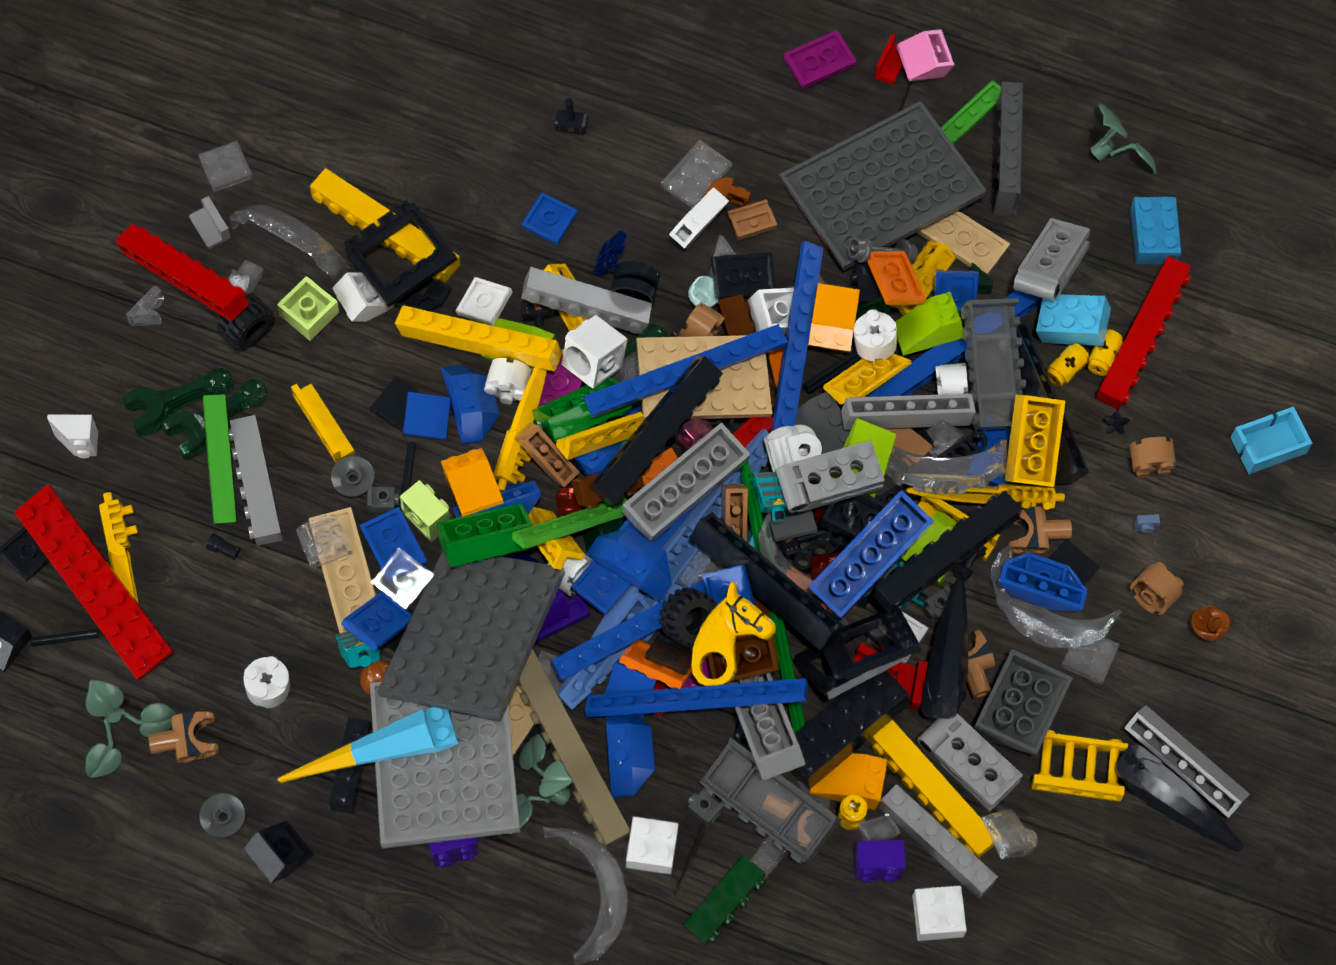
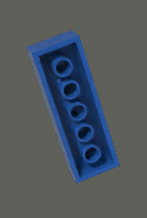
(871, 554)

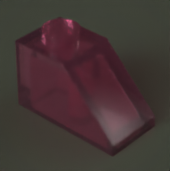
(694, 431)

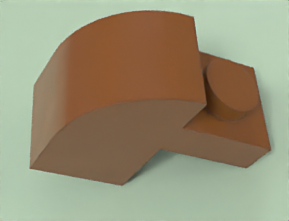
(736, 195)

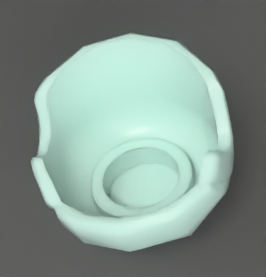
(703, 291)

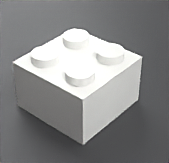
(652, 845)
(939, 913)

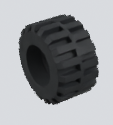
(248, 325)
(676, 610)

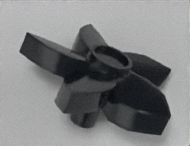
(1116, 422)

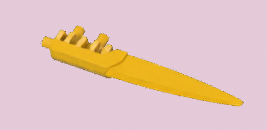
(511, 450)
(1024, 495)
(117, 539)

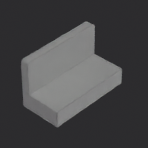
(210, 224)

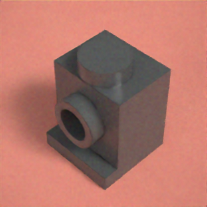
(378, 505)
(931, 605)
(705, 815)

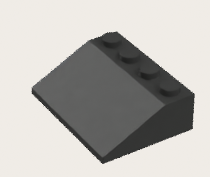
(825, 420)
(1022, 703)

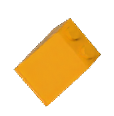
(833, 318)
(471, 482)
(856, 775)

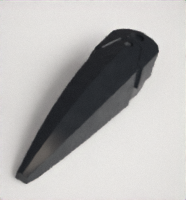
(948, 663)
(1167, 793)

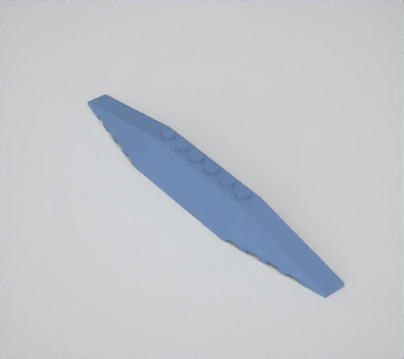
(679, 553)

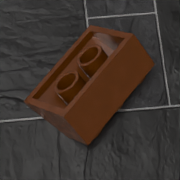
(753, 658)

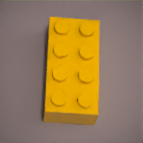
(1034, 440)

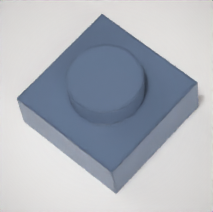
(1146, 523)

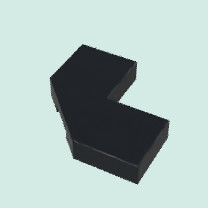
(433, 298)

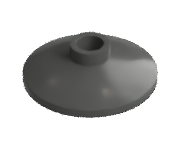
(352, 467)
(222, 805)

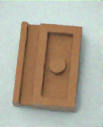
(752, 220)

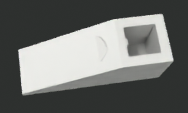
(699, 218)

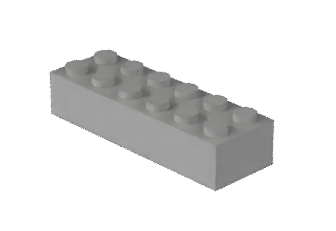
(685, 483)
(769, 735)

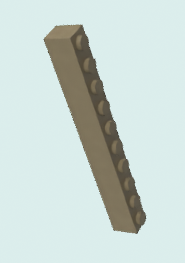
(570, 750)

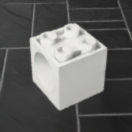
(594, 351)

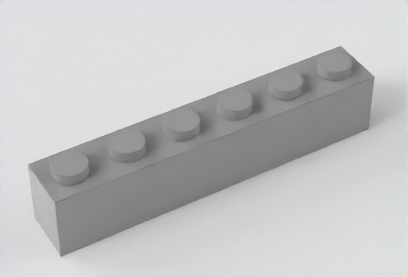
(586, 300)
(909, 410)
(255, 479)
(1187, 761)
(938, 841)

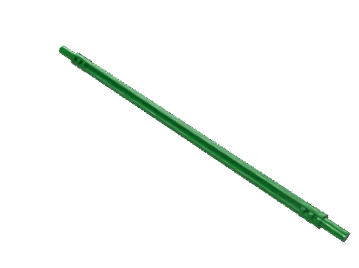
(785, 658)

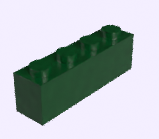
(725, 900)

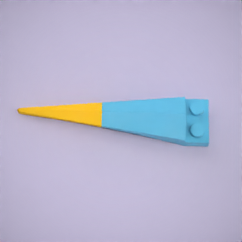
(413, 735)

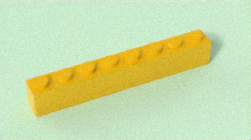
(362, 211)
(478, 338)
(931, 788)

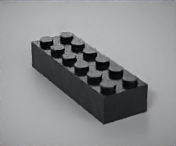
(848, 725)

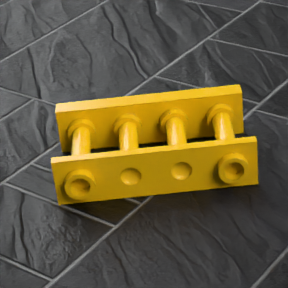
(1088, 787)

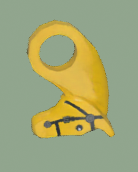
(719, 631)

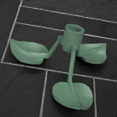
(1105, 145)
(104, 700)
(554, 782)

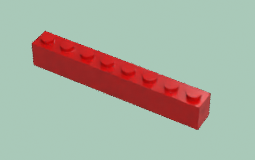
(182, 272)
(1143, 333)

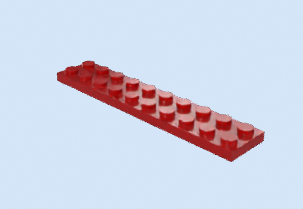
(94, 582)

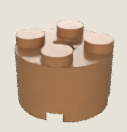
(702, 322)
(1153, 455)
(1157, 588)

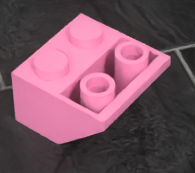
(925, 56)

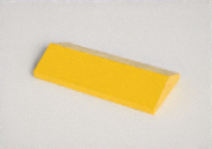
(864, 377)

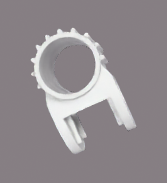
(785, 442)

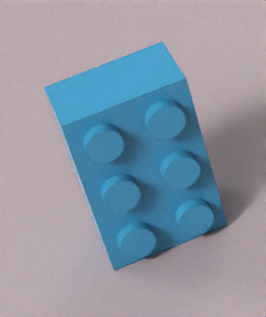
(1155, 229)

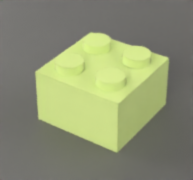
(308, 308)
(424, 509)

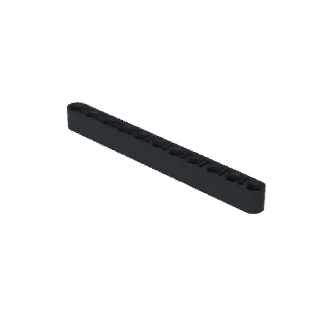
(829, 544)

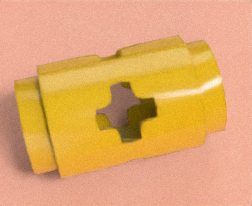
(1073, 355)
(1104, 356)
(852, 812)

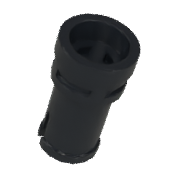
(217, 544)

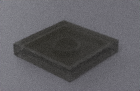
(670, 654)

